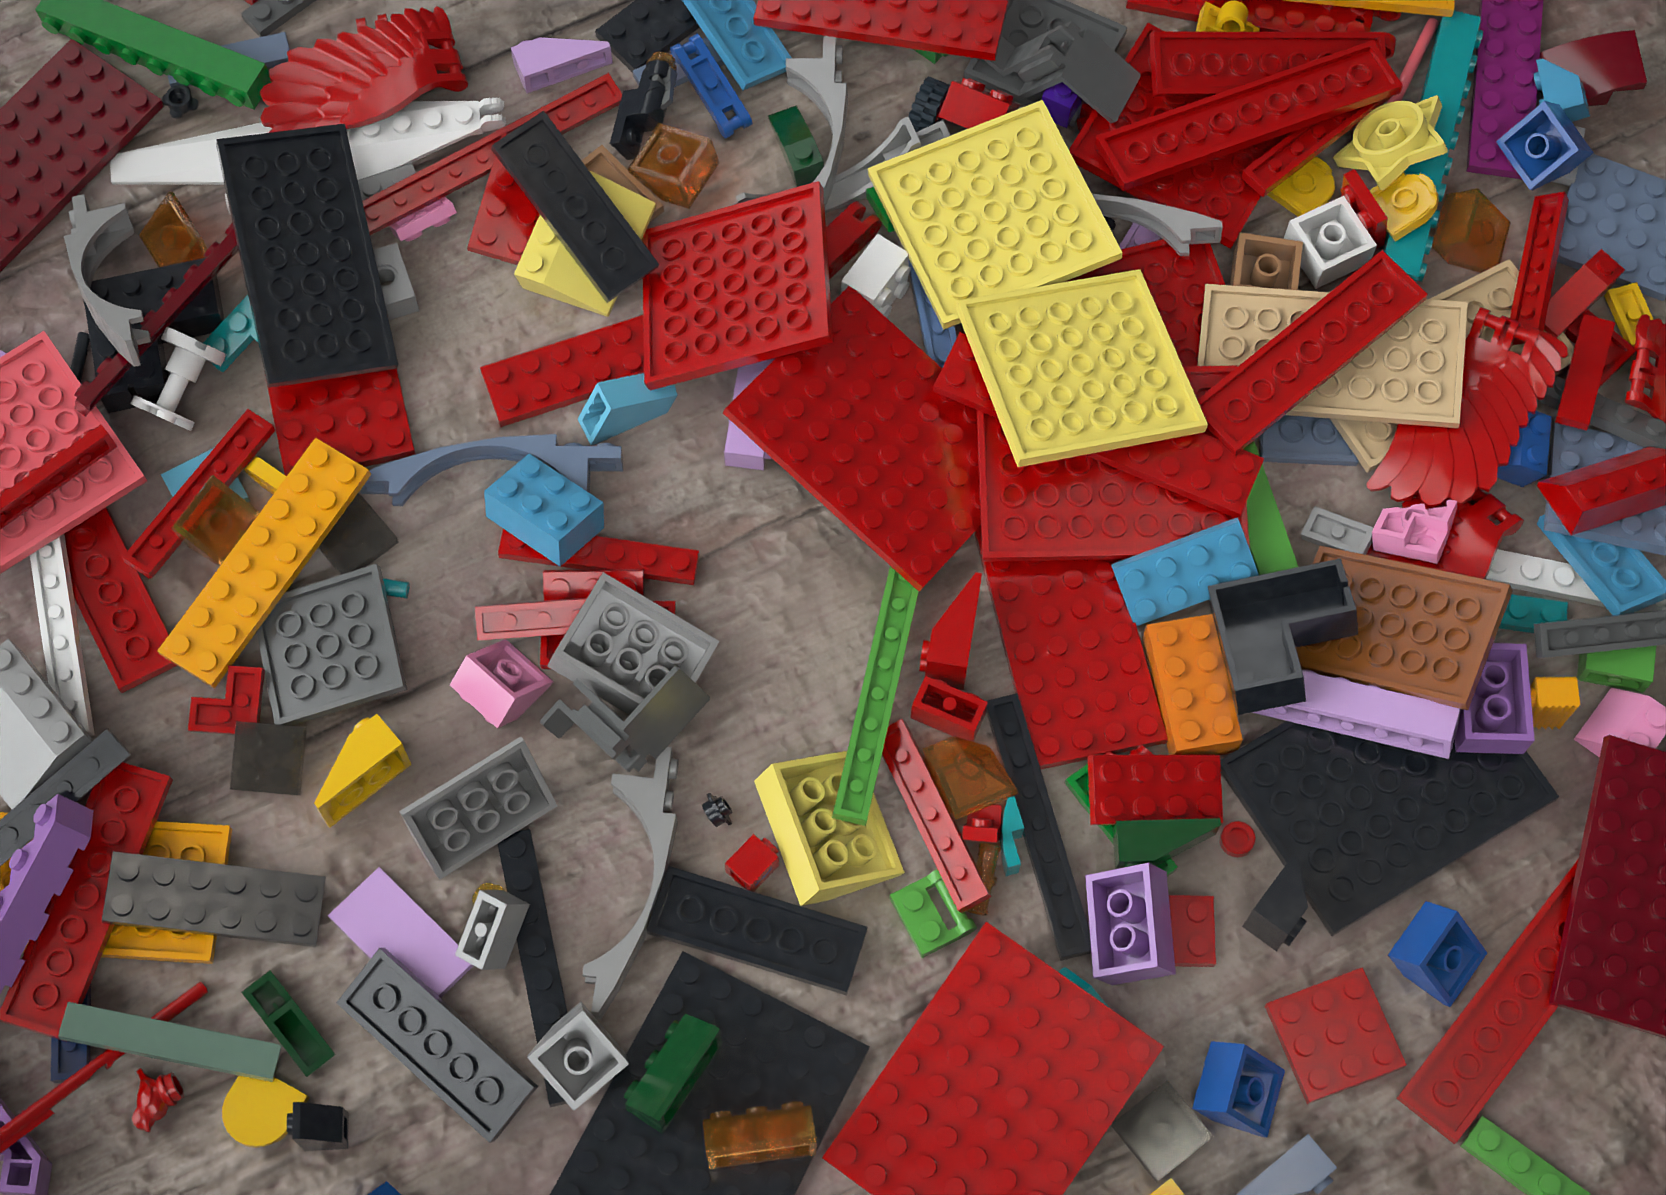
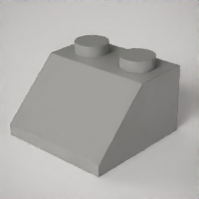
(578, 1056)

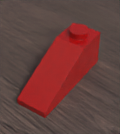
(1581, 292)

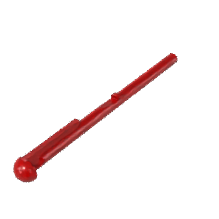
(40, 1110)

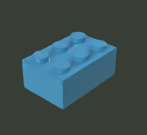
(544, 509)

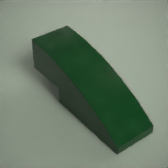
(288, 1023)

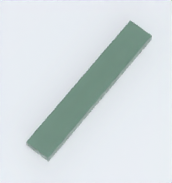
(169, 1041)

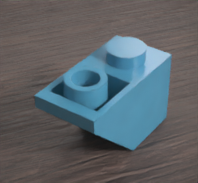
(1562, 88)

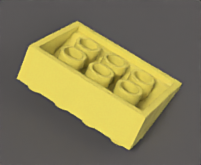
(554, 273)
(821, 852)

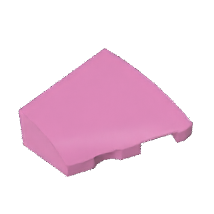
(1414, 531)

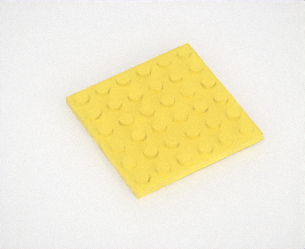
(994, 211)
(1080, 367)

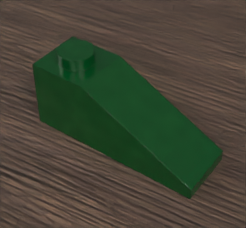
(797, 145)
(1158, 840)

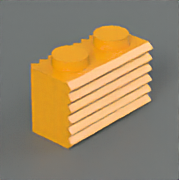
(1553, 700)

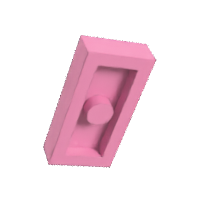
(434, 214)

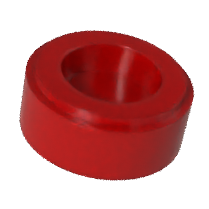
(1237, 839)

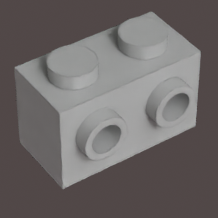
(492, 929)

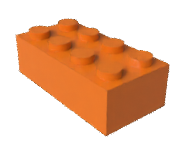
(1192, 686)

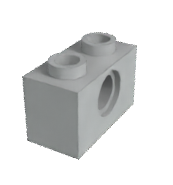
(398, 295)

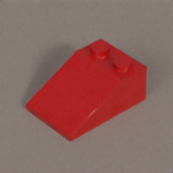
(950, 642)

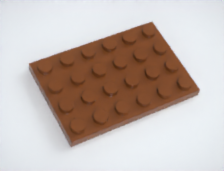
(1416, 629)

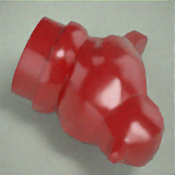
(155, 1098)

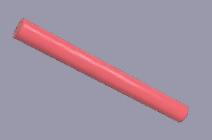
(1416, 57)

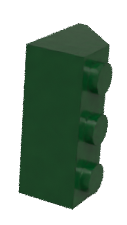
(673, 1071)

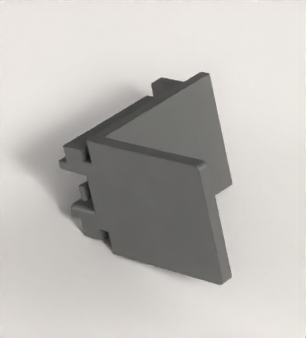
(1076, 60)
(644, 731)

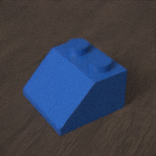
(1544, 145)
(1530, 457)
(1438, 952)
(1238, 1088)

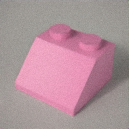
(500, 682)
(1624, 716)

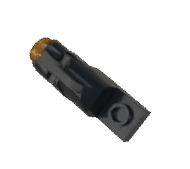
(645, 106)

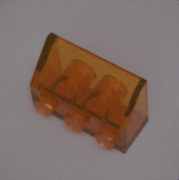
(759, 1135)

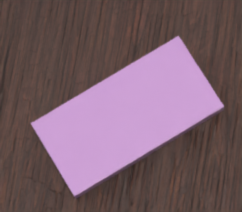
(386, 917)

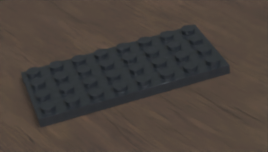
(306, 255)

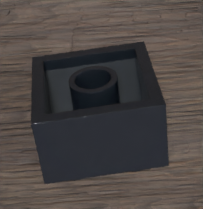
(1280, 910)

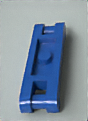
(711, 85)

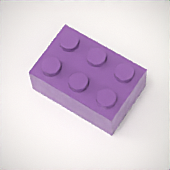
(1501, 707)
(1130, 924)

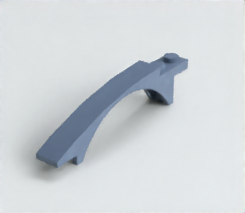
(572, 461)

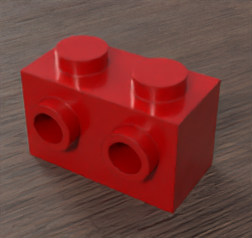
(948, 709)

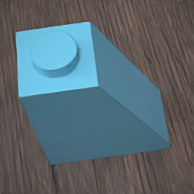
(622, 405)

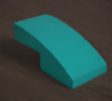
(1011, 829)

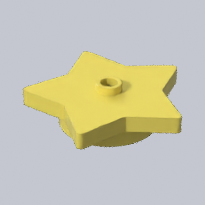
(1394, 139)

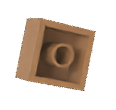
(1266, 262)

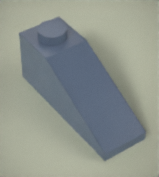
(1295, 1172)

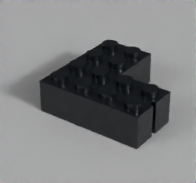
(145, 292)
(1271, 615)

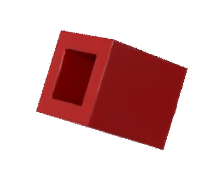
(752, 863)

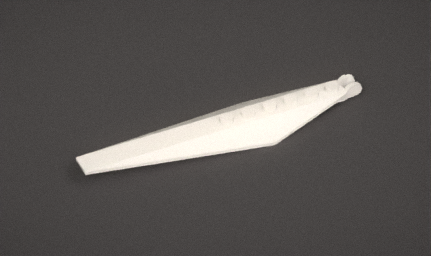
(375, 148)

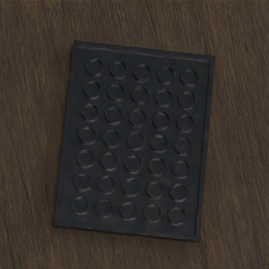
(1375, 814)
(765, 1059)

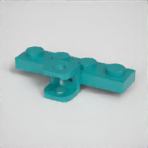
(233, 333)

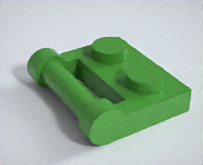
(924, 920)

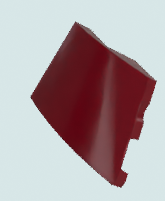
(1603, 64)

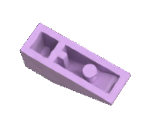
(555, 60)

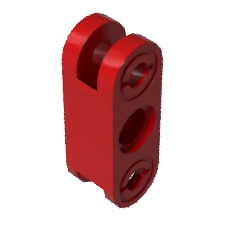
(849, 235)

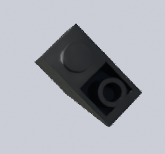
(318, 1126)

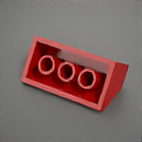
(1608, 490)

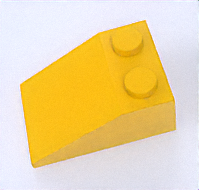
(363, 767)

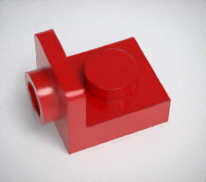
(984, 824)

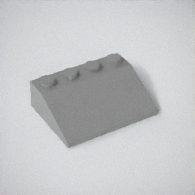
(628, 645)
(35, 727)
(478, 808)

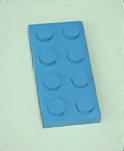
(747, 50)
(1182, 570)
(1615, 574)

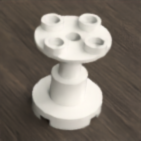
(184, 366)

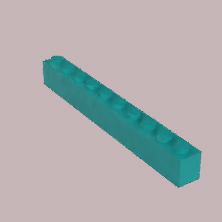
(1446, 77)

